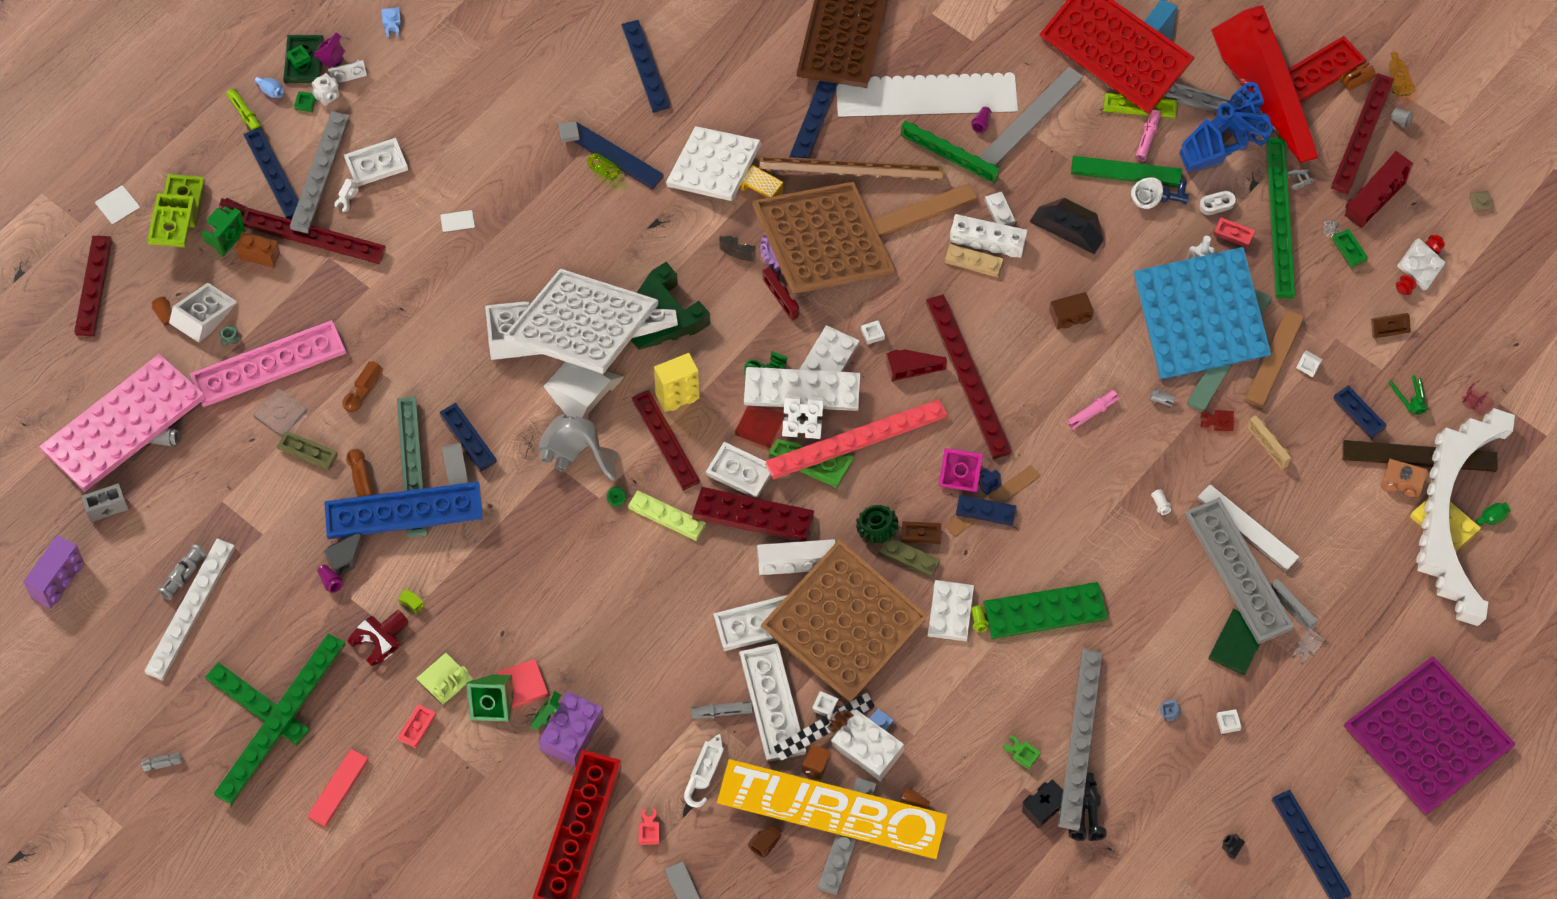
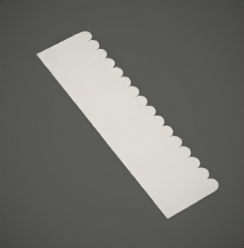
(929, 95)

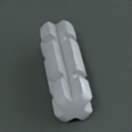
(161, 761)

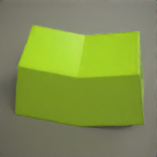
(411, 601)

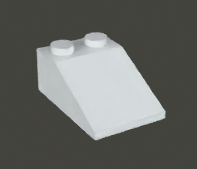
(201, 312)

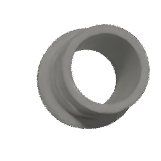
(1402, 117)

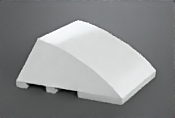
(579, 388)

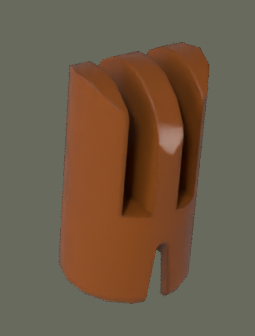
(1358, 76)

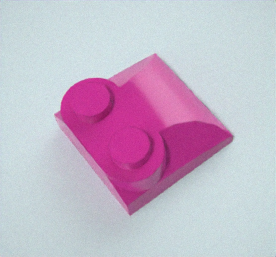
(960, 470)

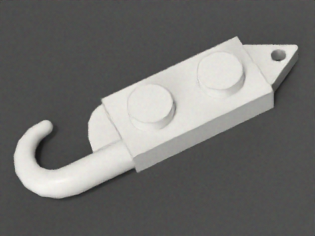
(704, 770)

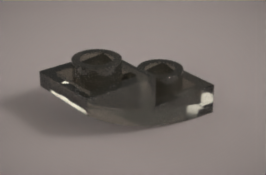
(730, 246)

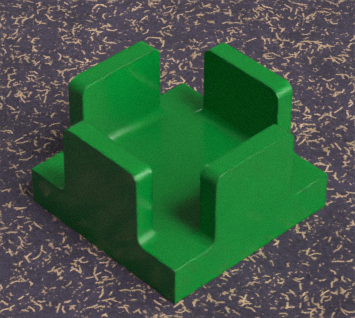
(228, 230)

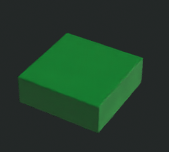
(298, 56)
(304, 101)

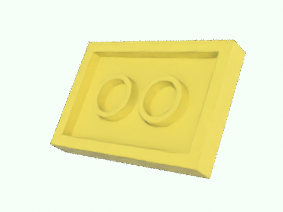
(1461, 526)

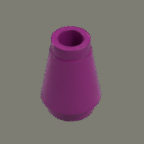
(981, 120)
(330, 580)

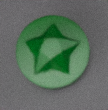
(616, 496)

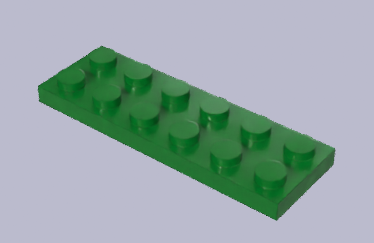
(1045, 610)

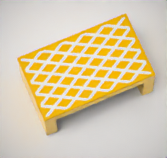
(762, 182)

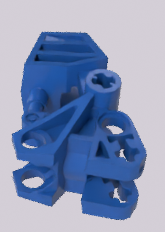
(1205, 145)

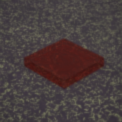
(760, 424)

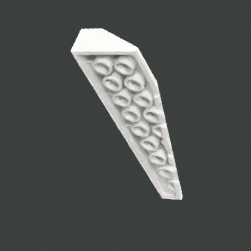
(503, 316)

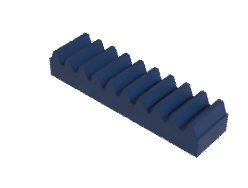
(468, 437)

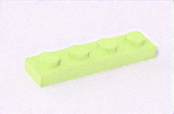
(666, 515)

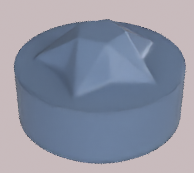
(1170, 710)

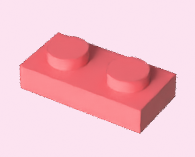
(1234, 232)
(417, 726)

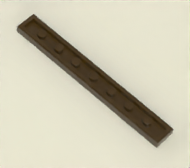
(1411, 455)

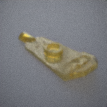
(1402, 84)

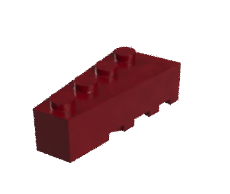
(1379, 190)

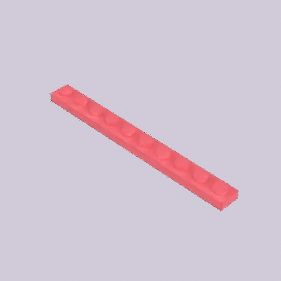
(856, 439)

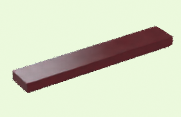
(665, 440)

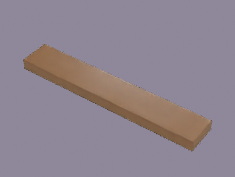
(924, 210)
(1272, 364)

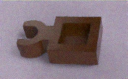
(839, 719)

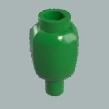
(1494, 514)

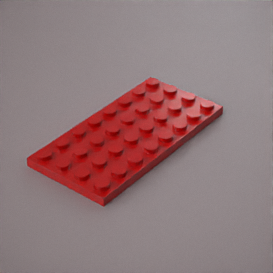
(1118, 49)

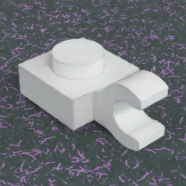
(347, 192)

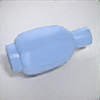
(270, 87)

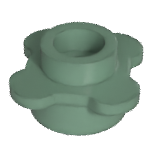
(225, 332)

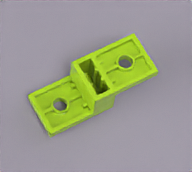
(176, 210)

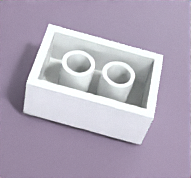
(868, 745)

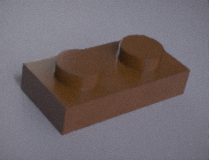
(1390, 325)
(921, 532)

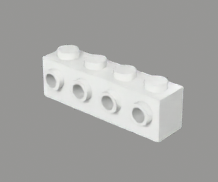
(988, 236)
(791, 556)

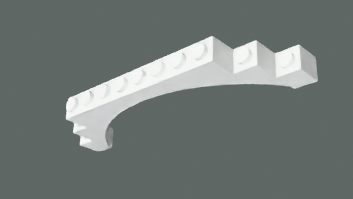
(1437, 549)

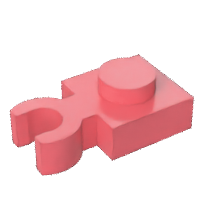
(649, 830)

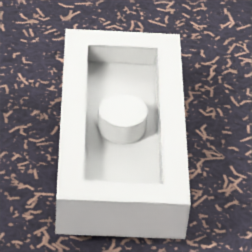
(999, 209)

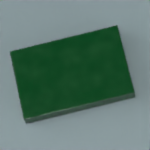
(308, 72)
(1235, 645)

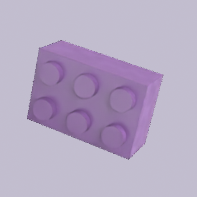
(54, 572)
(571, 728)

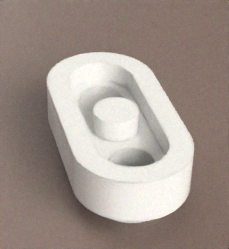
(1216, 203)

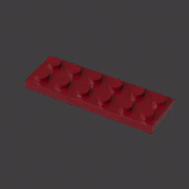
(753, 514)

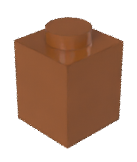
(816, 762)

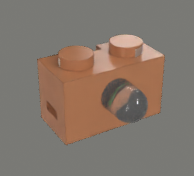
(1404, 478)

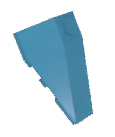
(1163, 18)

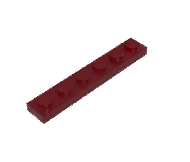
(93, 286)

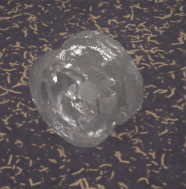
(1331, 228)

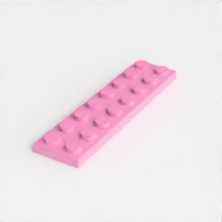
(268, 363)

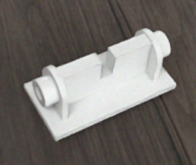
(348, 71)

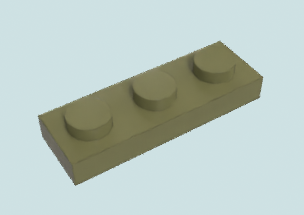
(307, 450)
(909, 557)

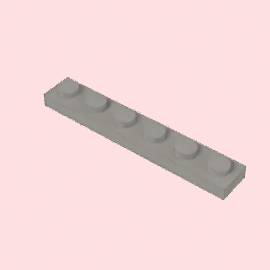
(841, 850)

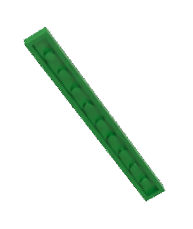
(1280, 218)
(279, 719)

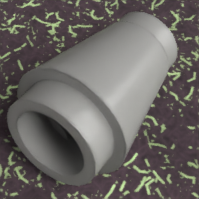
(167, 438)

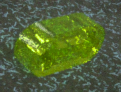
(605, 163)

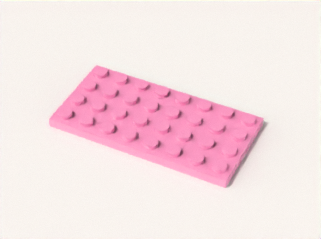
(122, 422)

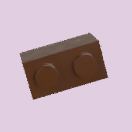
(1071, 310)

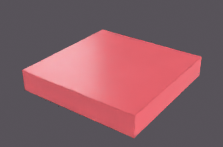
(526, 682)

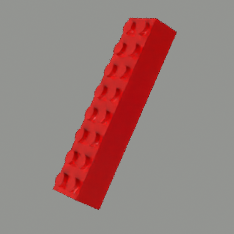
(578, 827)

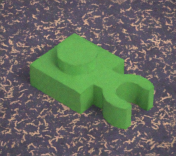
(1024, 754)

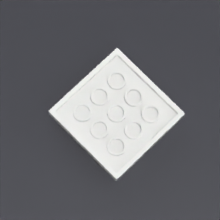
(713, 163)

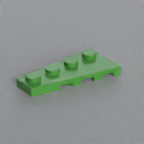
(829, 471)

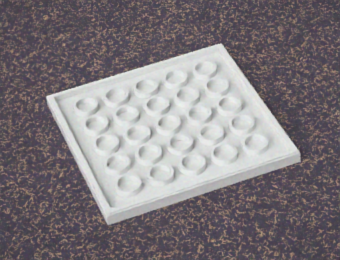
(581, 321)

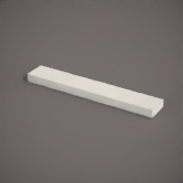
(1254, 532)

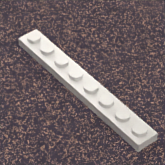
(189, 609)

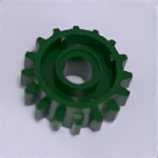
(877, 524)

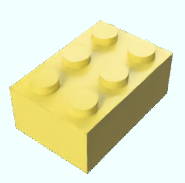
(676, 382)

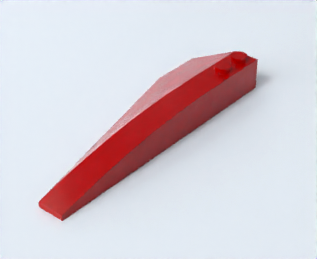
(1255, 56)

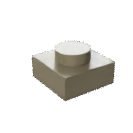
(1481, 201)

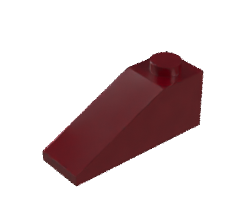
(909, 363)

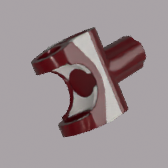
(380, 635)

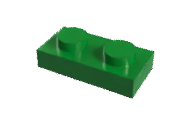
(1349, 248)
(543, 714)

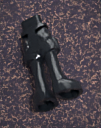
(1091, 801)

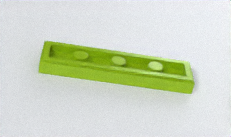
(1120, 104)

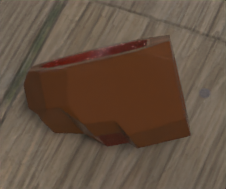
(765, 841)

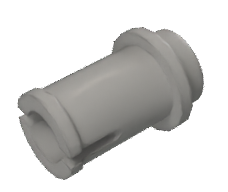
(1161, 397)

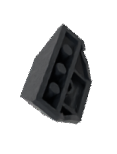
(1070, 223)

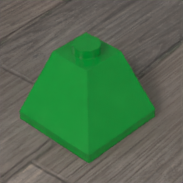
(490, 698)

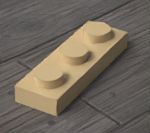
(973, 260)
(1269, 442)

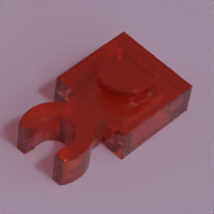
(1221, 420)

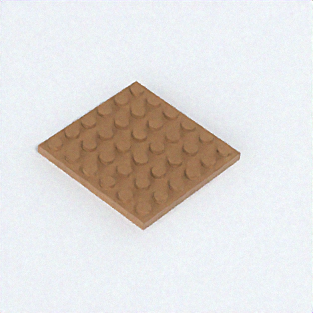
(823, 237)
(844, 621)

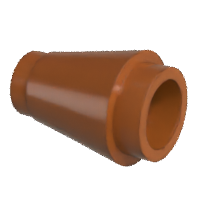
(162, 308)
(913, 798)

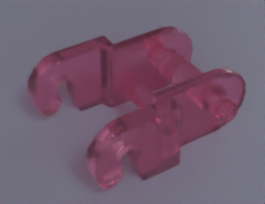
(1479, 399)

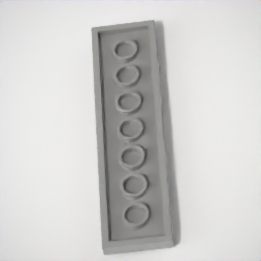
(1239, 570)

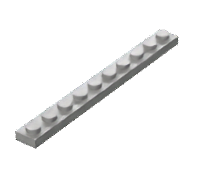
(1080, 740)

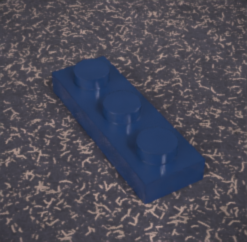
(1360, 411)
(986, 510)

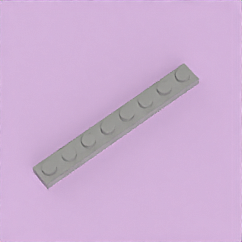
(319, 172)

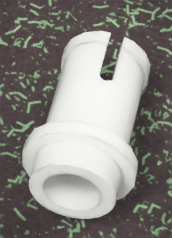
(1163, 505)

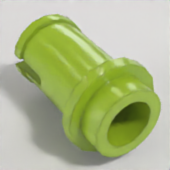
(980, 622)

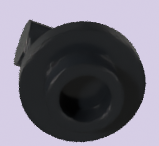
(1232, 845)

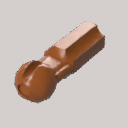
(362, 386)
(361, 477)

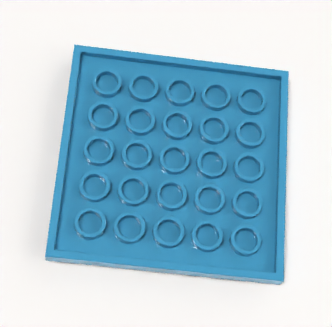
(1201, 313)

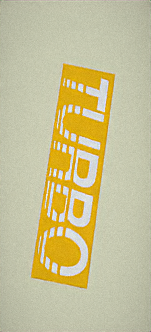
(832, 809)

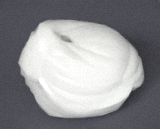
(1147, 193)

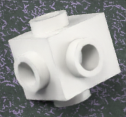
(325, 89)

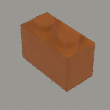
(257, 249)

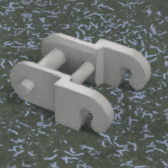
(1295, 173)

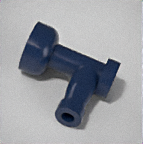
(1181, 196)

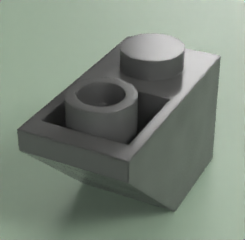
(344, 554)

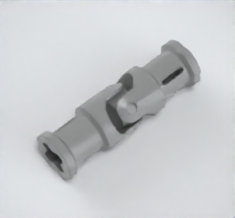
(181, 572)

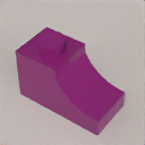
(330, 51)

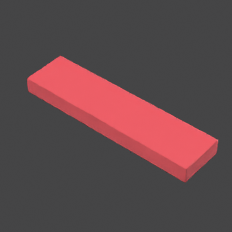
(338, 787)

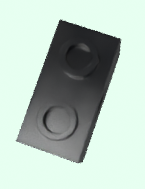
(1041, 813)

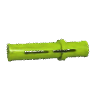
(248, 116)

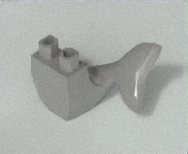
(570, 436)

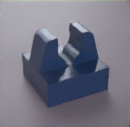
(990, 480)

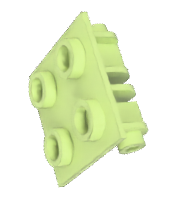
(444, 678)

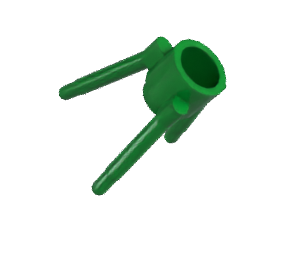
(1418, 402)

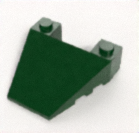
(689, 320)

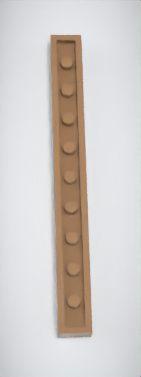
(858, 168)

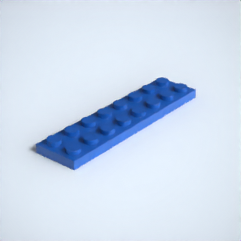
(403, 510)

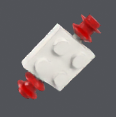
(1420, 264)

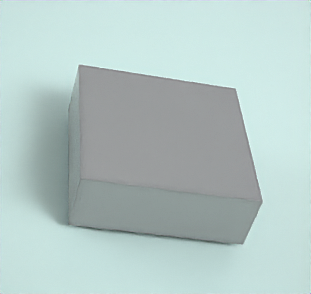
(568, 131)

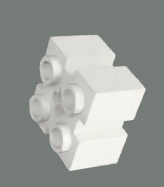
(810, 426)

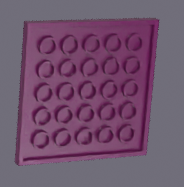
(1429, 735)

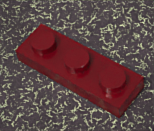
(780, 293)

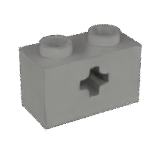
(104, 502)

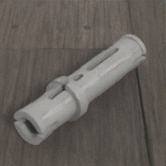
(712, 711)

